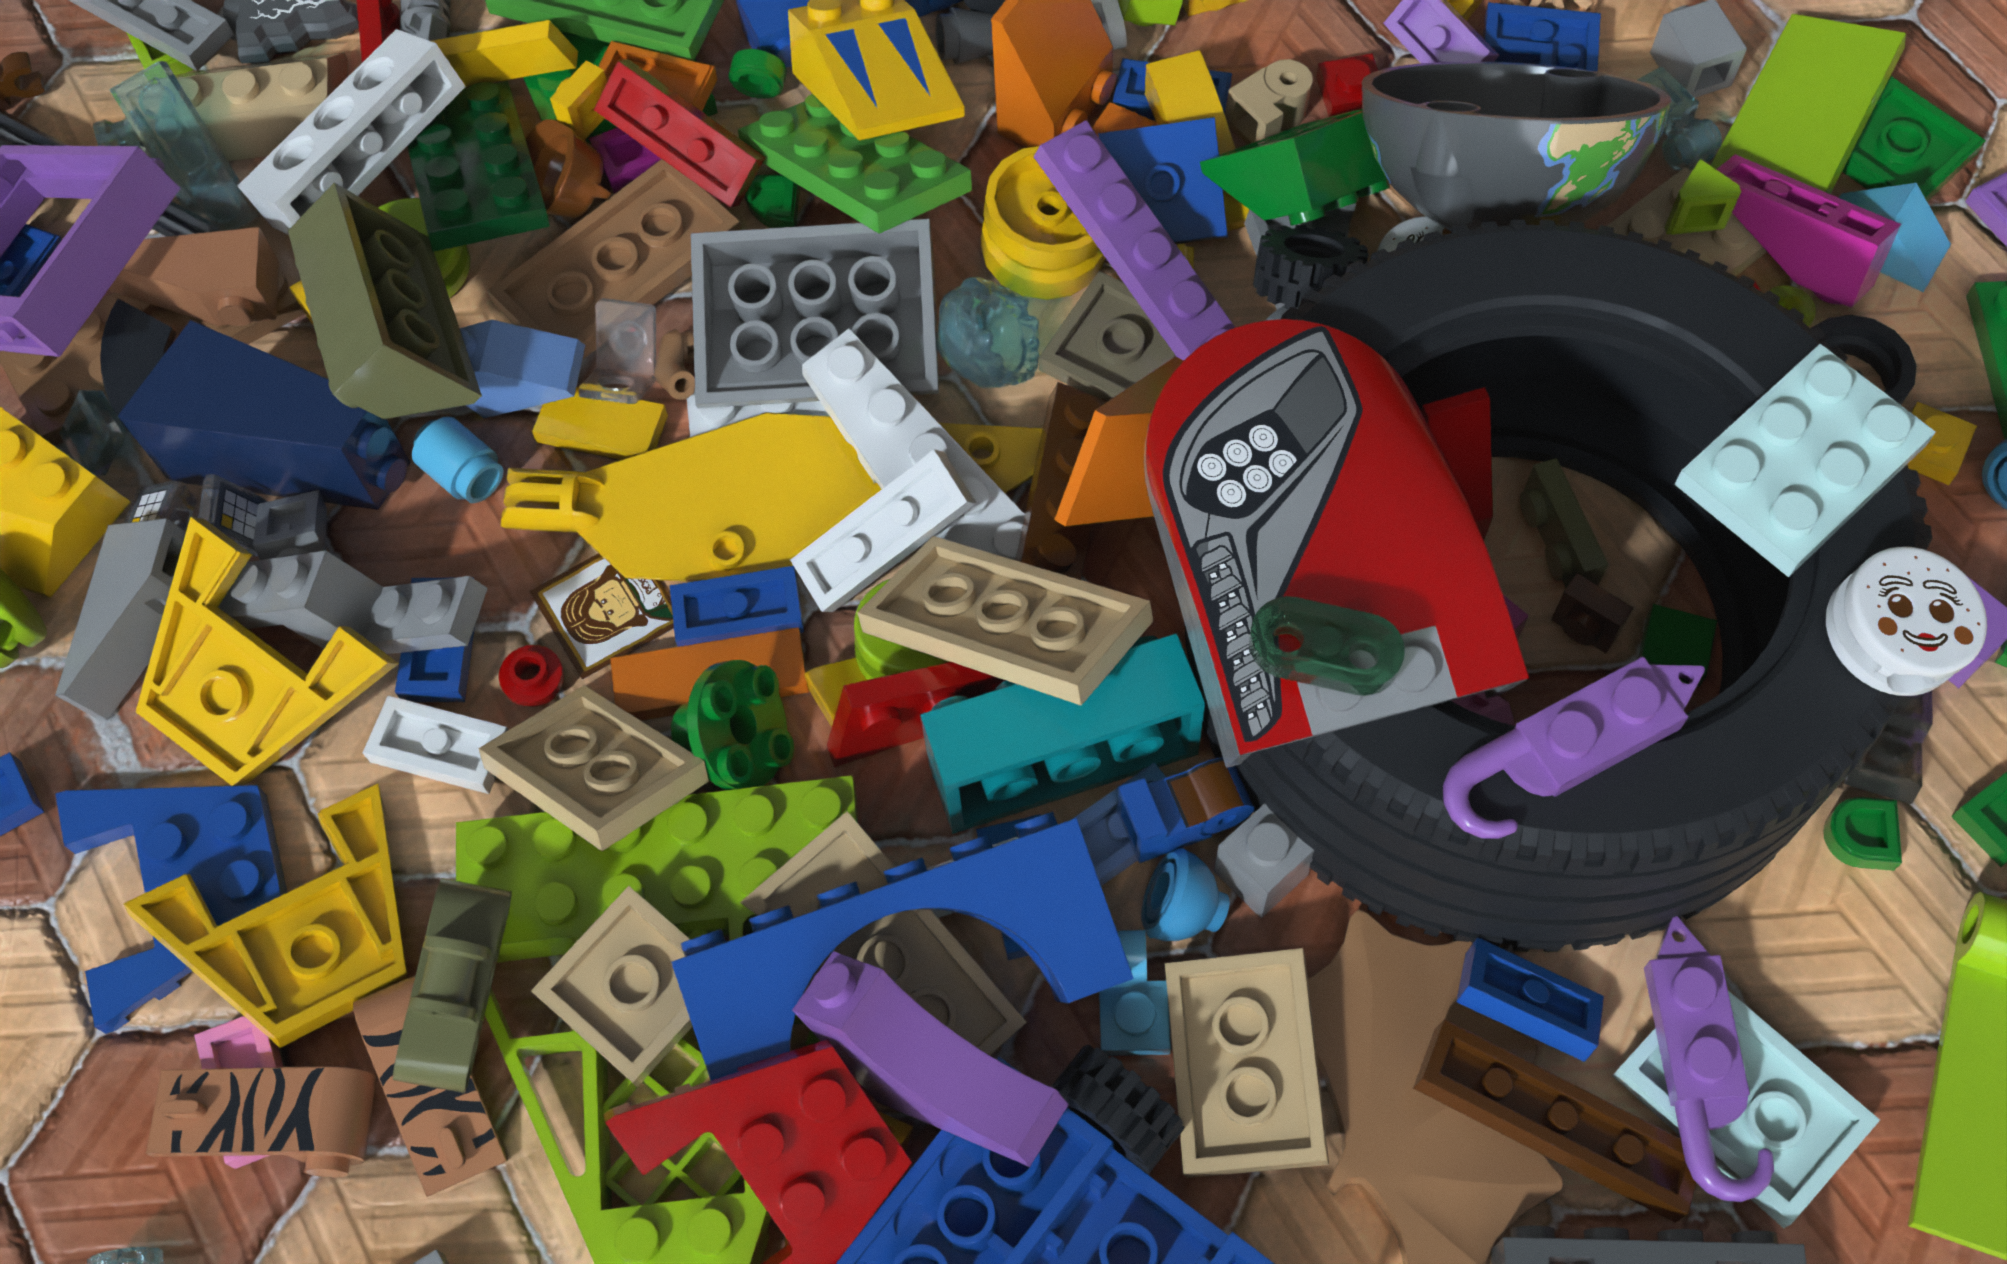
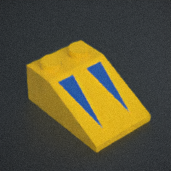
(871, 65)

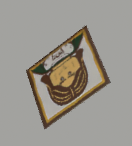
(602, 613)

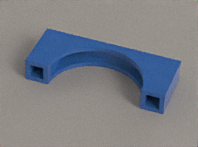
(1030, 889)

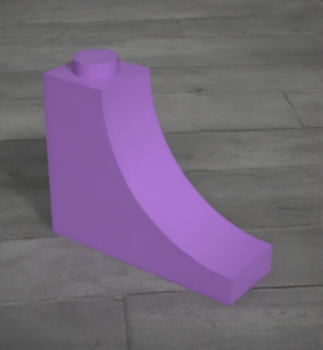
(922, 1065)

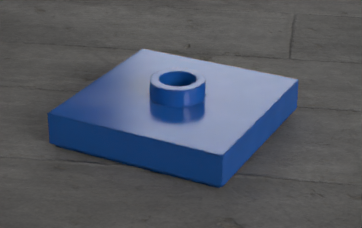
(1169, 178)

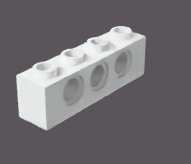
(355, 129)

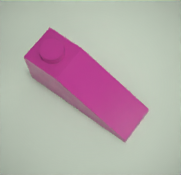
(1811, 233)

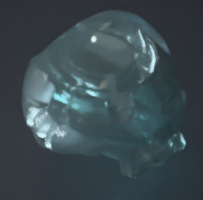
(988, 334)

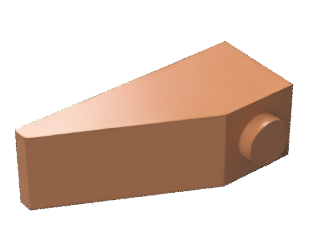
(206, 276)

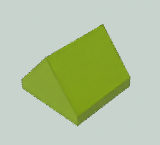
(1703, 202)

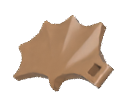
(1430, 1168)

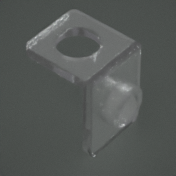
(622, 351)

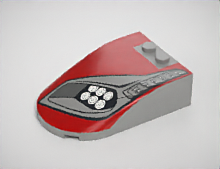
(1312, 476)

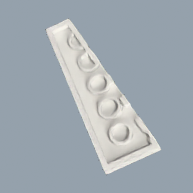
(896, 432)

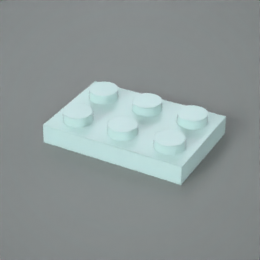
(1804, 459)
(1790, 1110)

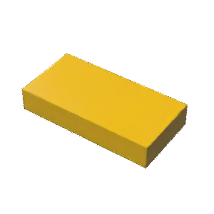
(601, 426)

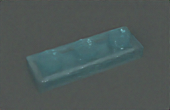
(181, 140)

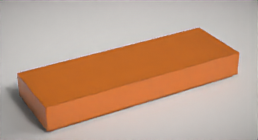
(662, 680)

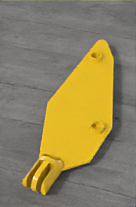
(729, 496)

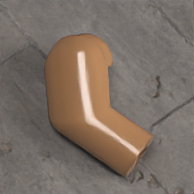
(669, 370)

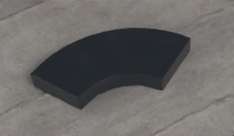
(130, 351)

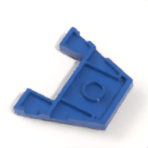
(209, 832)

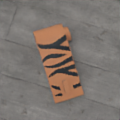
(287, 1111)
(434, 1122)

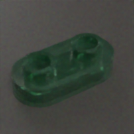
(1326, 640)

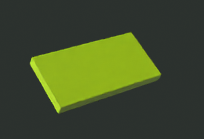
(1813, 99)

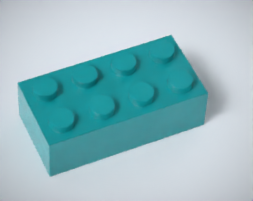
(1032, 748)

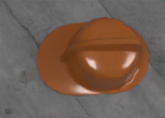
(565, 168)

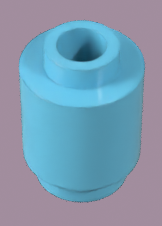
(457, 459)

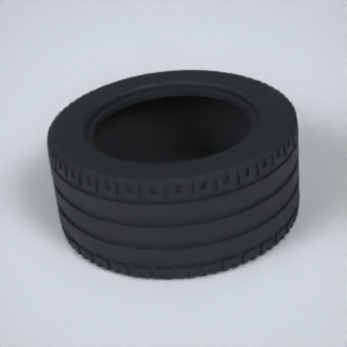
(1625, 373)

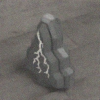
(286, 25)

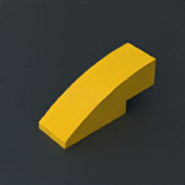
(1184, 91)

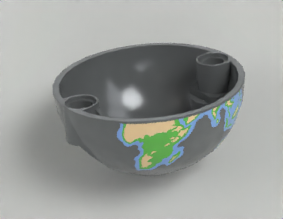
(1510, 139)

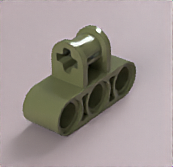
(452, 985)

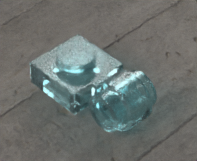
(1687, 137)

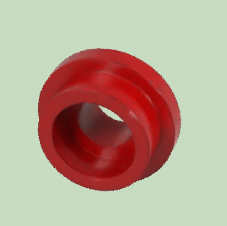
(539, 689)

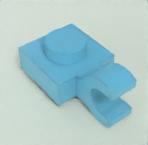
(1136, 1011)

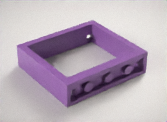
(126, 202)

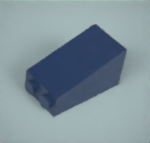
(260, 425)

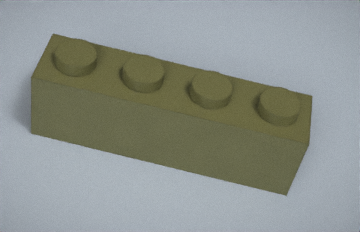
(380, 309)

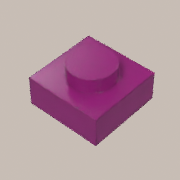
(622, 157)

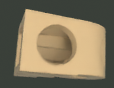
(1269, 100)

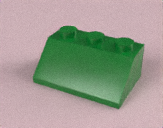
(1301, 169)

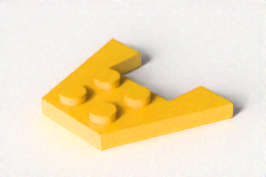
(224, 687)
(305, 951)

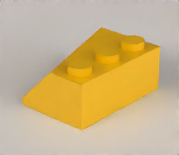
(47, 509)

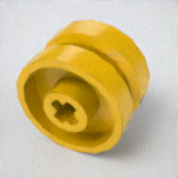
(1033, 235)

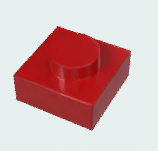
(1342, 82)

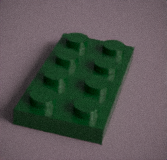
(476, 170)

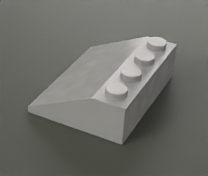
(789, 291)

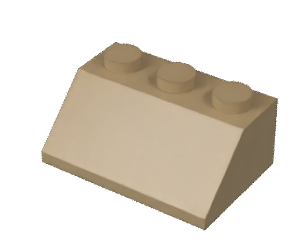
(261, 103)

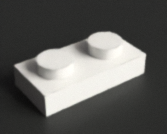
(432, 743)

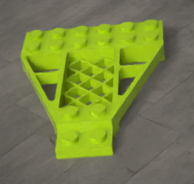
(695, 871)

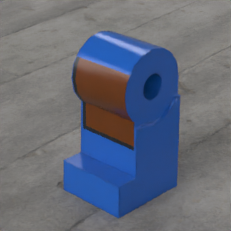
(1182, 808)

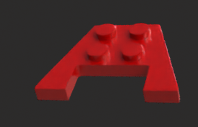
(795, 1135)

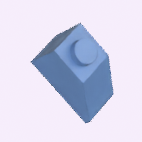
(520, 366)

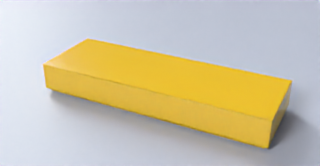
(509, 52)

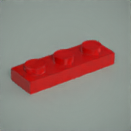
(679, 133)

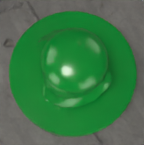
(735, 724)

